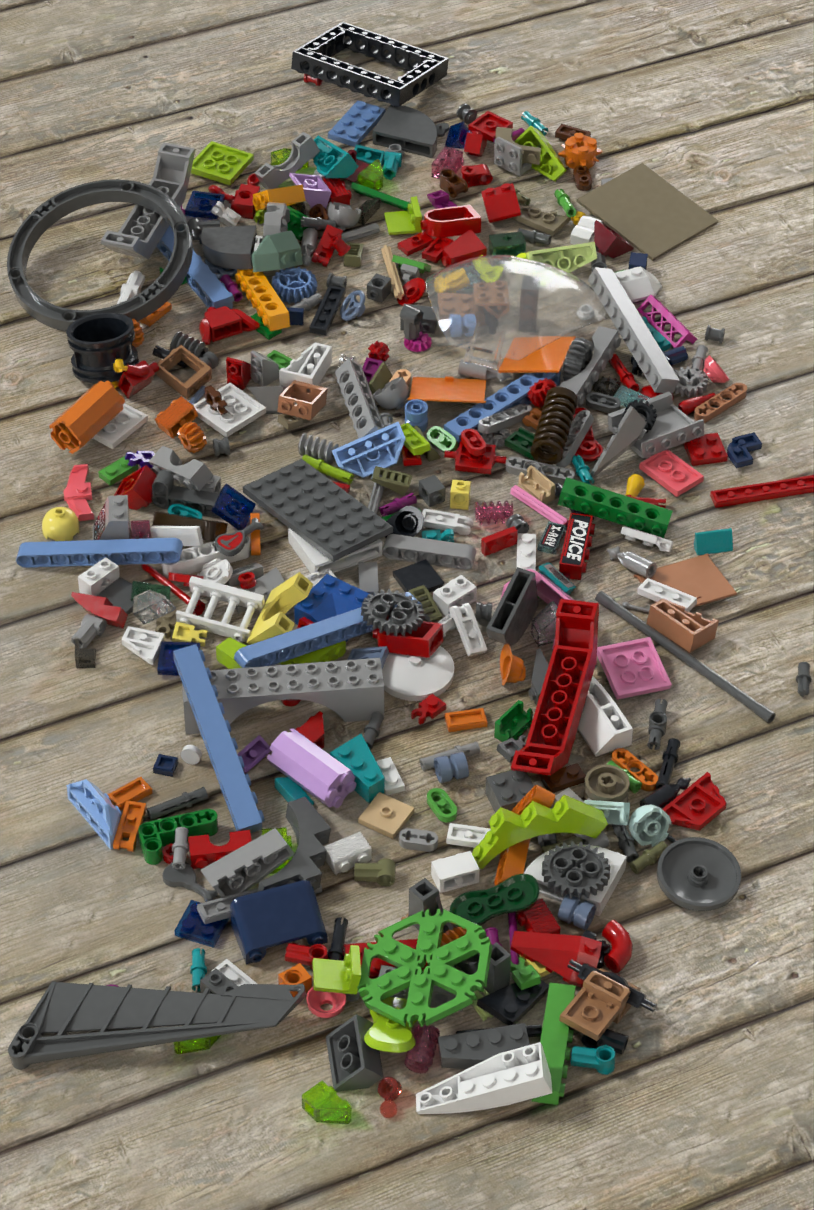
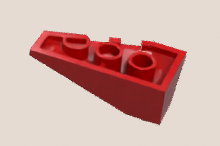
(557, 951)

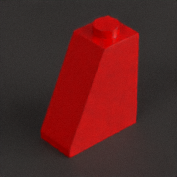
(463, 248)

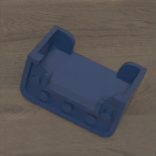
(276, 918)

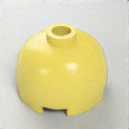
(60, 524)

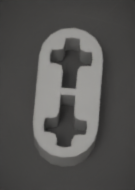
(418, 840)

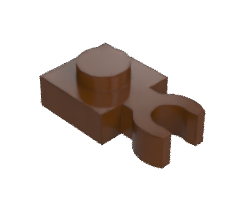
(215, 400)

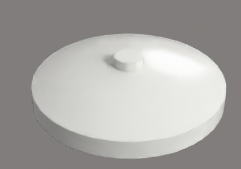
(418, 677)

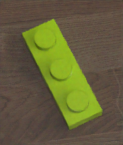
(414, 441)

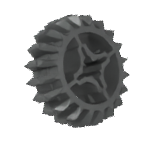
(577, 357)

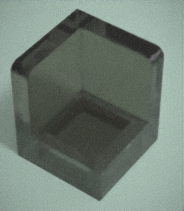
(84, 657)

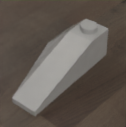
(628, 432)

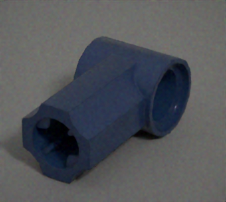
(676, 355)

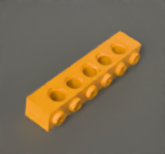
(263, 299)

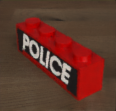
(576, 545)

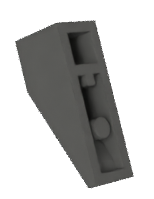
(538, 676)

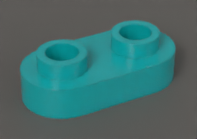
(182, 510)

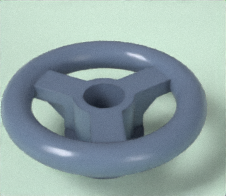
(354, 308)

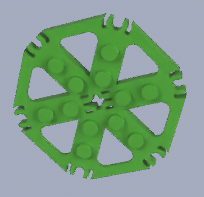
(438, 972)

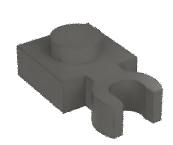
(508, 747)

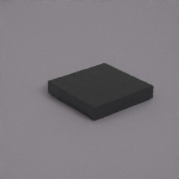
(418, 575)

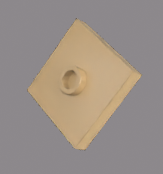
(386, 815)

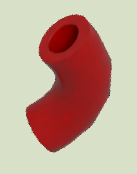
(620, 946)

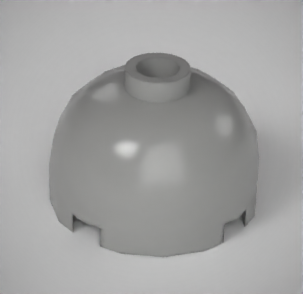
(343, 215)
(392, 394)

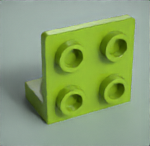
(405, 221)
(338, 975)

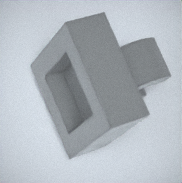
(409, 272)

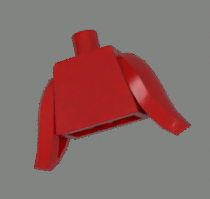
(224, 323)

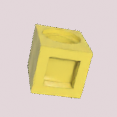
(460, 494)

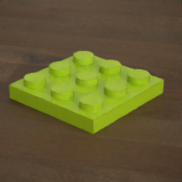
(221, 163)

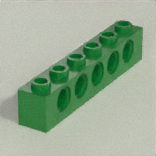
(615, 507)

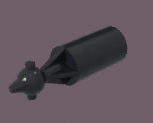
(665, 794)

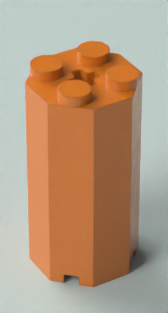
(87, 416)

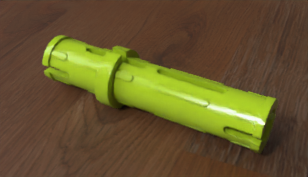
(329, 470)

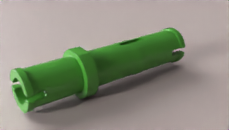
(564, 201)

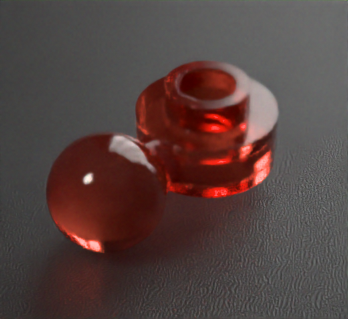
(389, 1108)

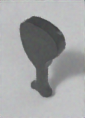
(187, 879)

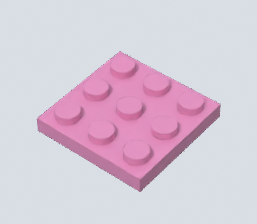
(633, 668)

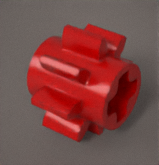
(378, 351)

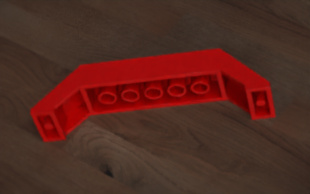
(563, 690)

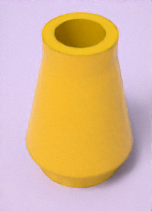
(634, 485)

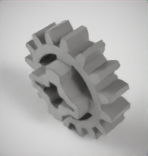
(690, 382)

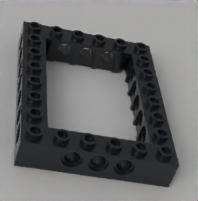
(421, 65)

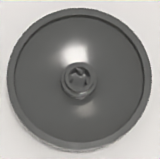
(698, 874)

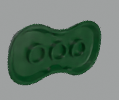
(510, 896)

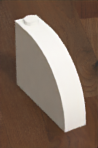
(316, 561)
(617, 867)

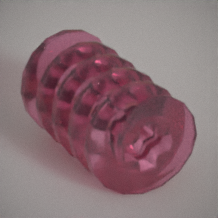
(493, 512)
(422, 1054)

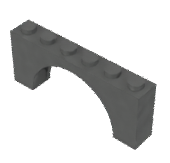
(426, 896)

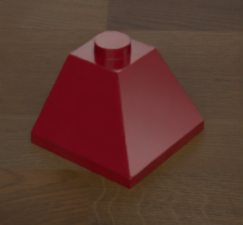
(609, 241)

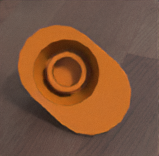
(511, 666)

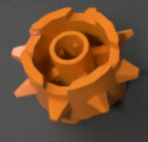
(580, 151)

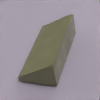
(380, 378)

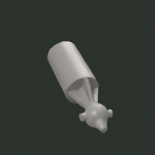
(308, 245)
(480, 372)
(634, 562)

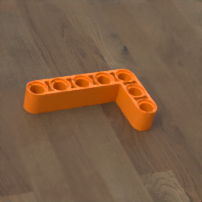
(513, 859)

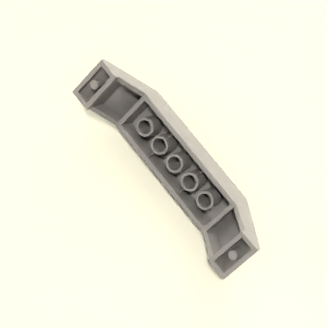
(144, 226)

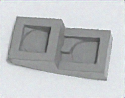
(368, 577)

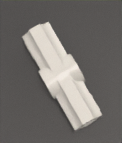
(132, 287)

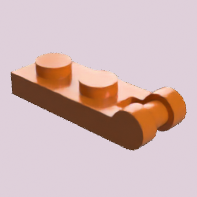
(129, 825)

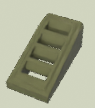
(354, 256)
(397, 481)
(422, 594)

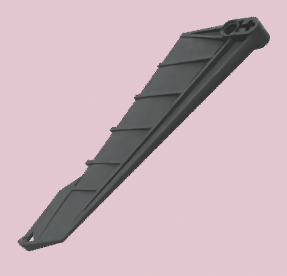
(102, 1008)

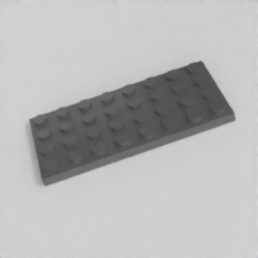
(317, 510)

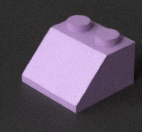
(314, 188)

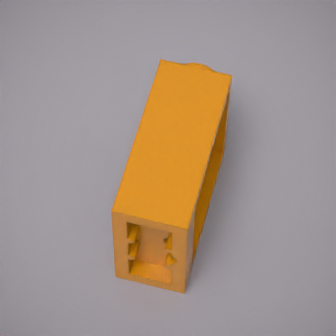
(289, 195)

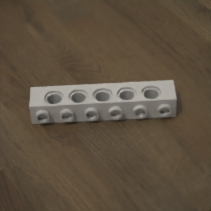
(358, 398)

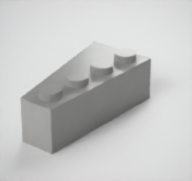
(248, 864)

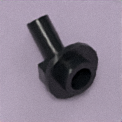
(605, 949)

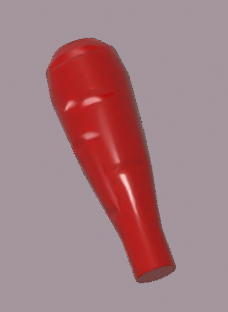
(689, 405)

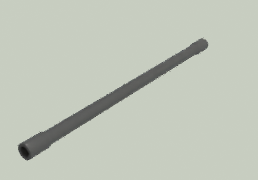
(759, 709)

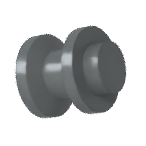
(466, 113)

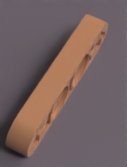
(735, 392)

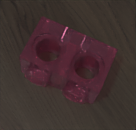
(447, 159)

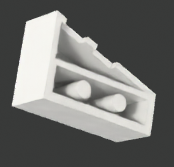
(309, 367)

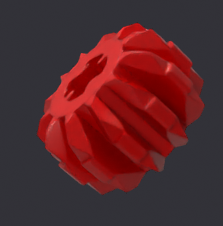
(539, 390)

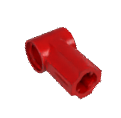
(304, 954)

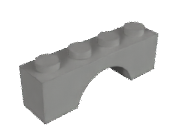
(302, 151)
(192, 474)

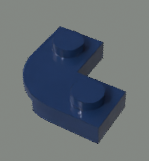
(740, 447)

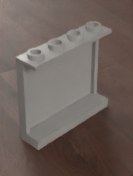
(669, 430)

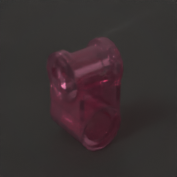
(140, 529)

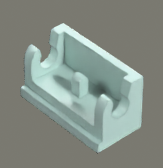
(614, 812)

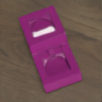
(440, 199)
(370, 367)

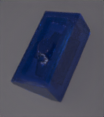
(457, 136)

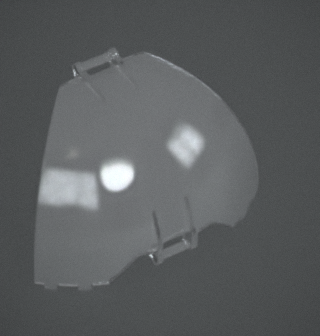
(509, 306)

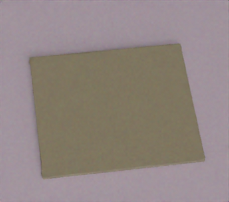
(647, 211)

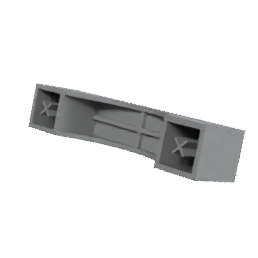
(346, 686)

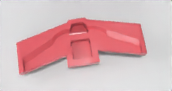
(78, 492)

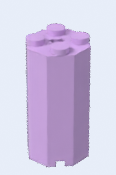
(311, 768)

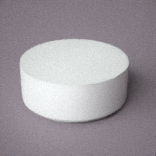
(191, 754)

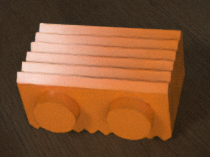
(175, 416)

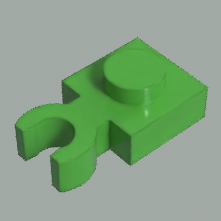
(524, 975)

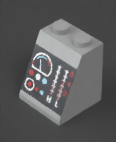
(113, 519)

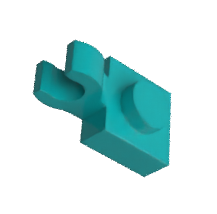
(436, 535)

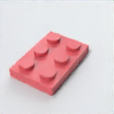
(671, 472)

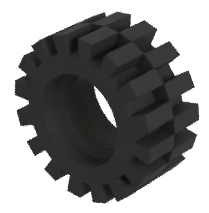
(646, 410)

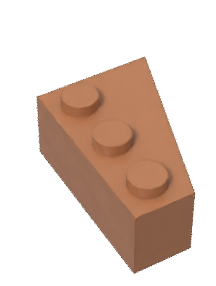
(681, 626)

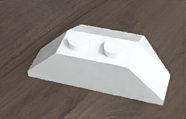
(638, 283)

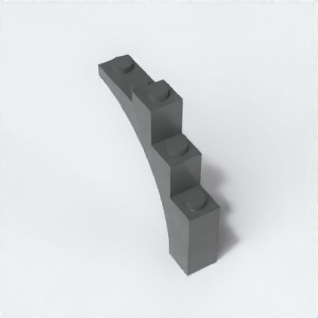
(311, 835)

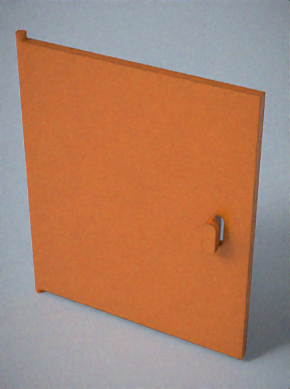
(544, 360)
(448, 389)

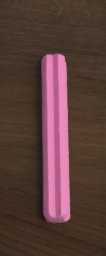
(538, 506)

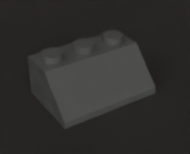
(350, 1058)

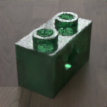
(507, 244)

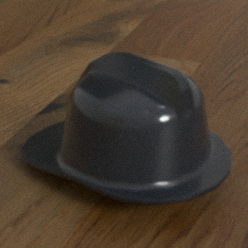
(407, 521)

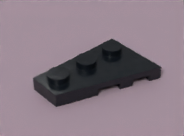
(511, 1002)

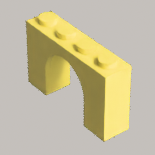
(281, 599)

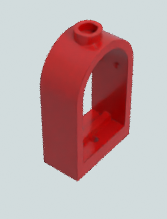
(451, 221)
(419, 643)

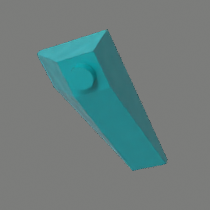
(332, 160)

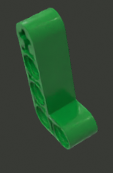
(161, 832)

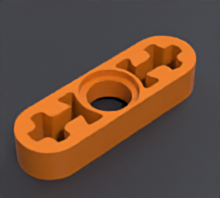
(255, 537)
(631, 761)

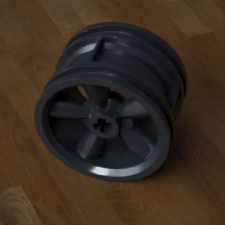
(98, 343)

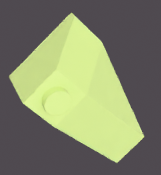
(565, 257)

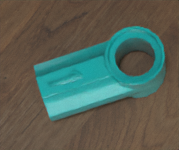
(392, 161)
(600, 1059)

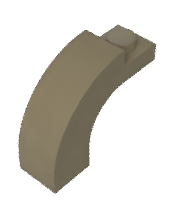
(529, 154)

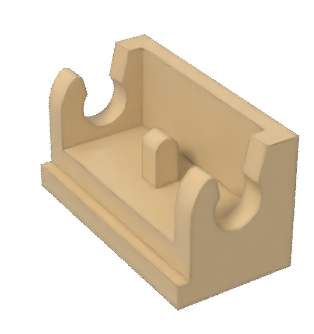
(537, 485)

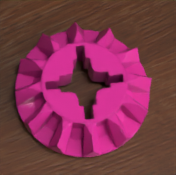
(418, 346)

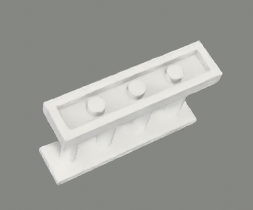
(225, 593)

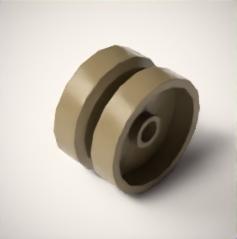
(606, 784)

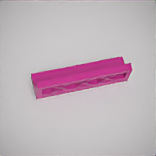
(671, 319)

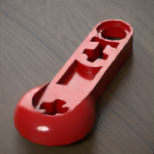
(589, 448)

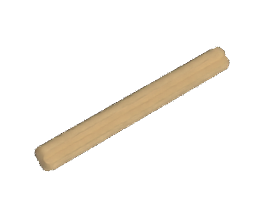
(392, 272)

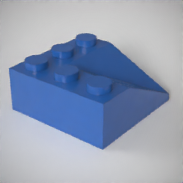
(329, 599)

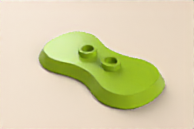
(387, 1034)

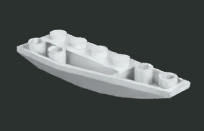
(603, 722)
(491, 1083)

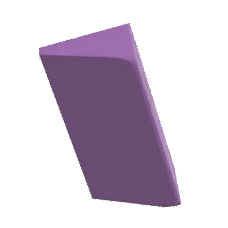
(254, 752)

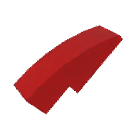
(102, 608)

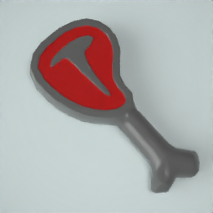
(233, 543)

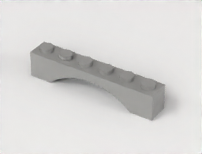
(604, 344)

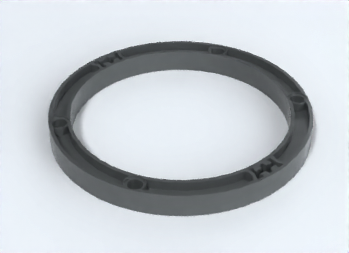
(90, 194)

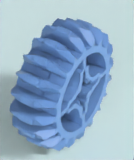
(294, 284)

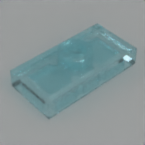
(627, 395)

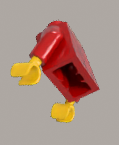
(134, 377)

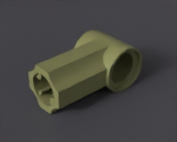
(380, 872)

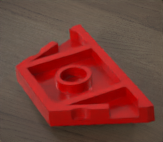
(696, 804)

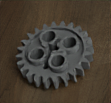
(380, 607)
(576, 870)

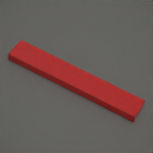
(763, 491)

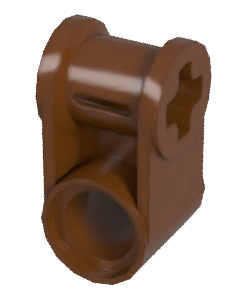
(452, 183)

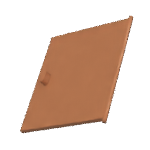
(694, 577)

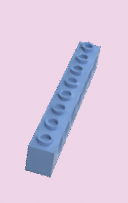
(505, 398)

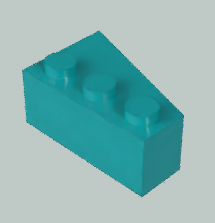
(359, 759)

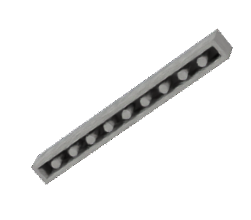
(633, 330)

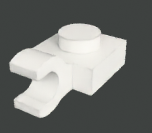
(227, 215)

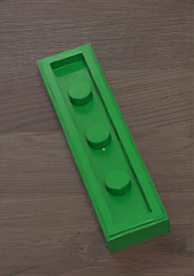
(396, 202)

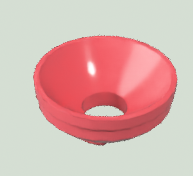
(714, 371)
(317, 998)

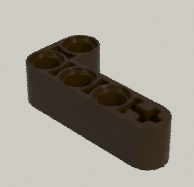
(209, 529)

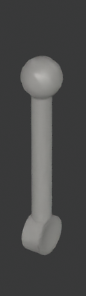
(626, 605)

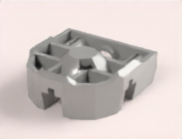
(276, 218)

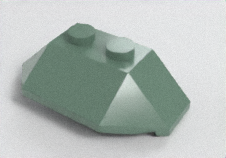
(277, 252)

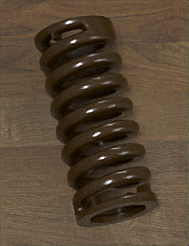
(547, 422)

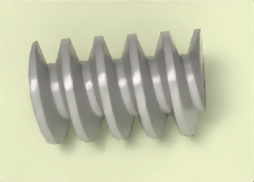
(316, 449)

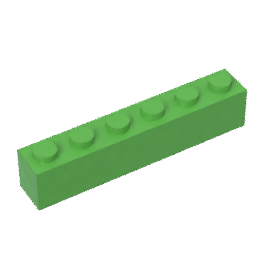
(555, 1039)

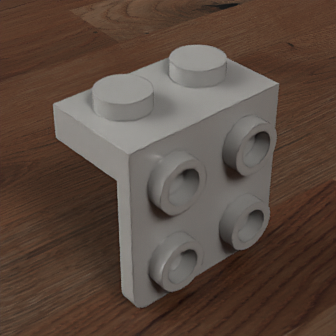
(509, 157)

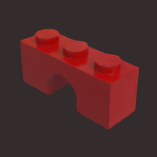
(204, 853)

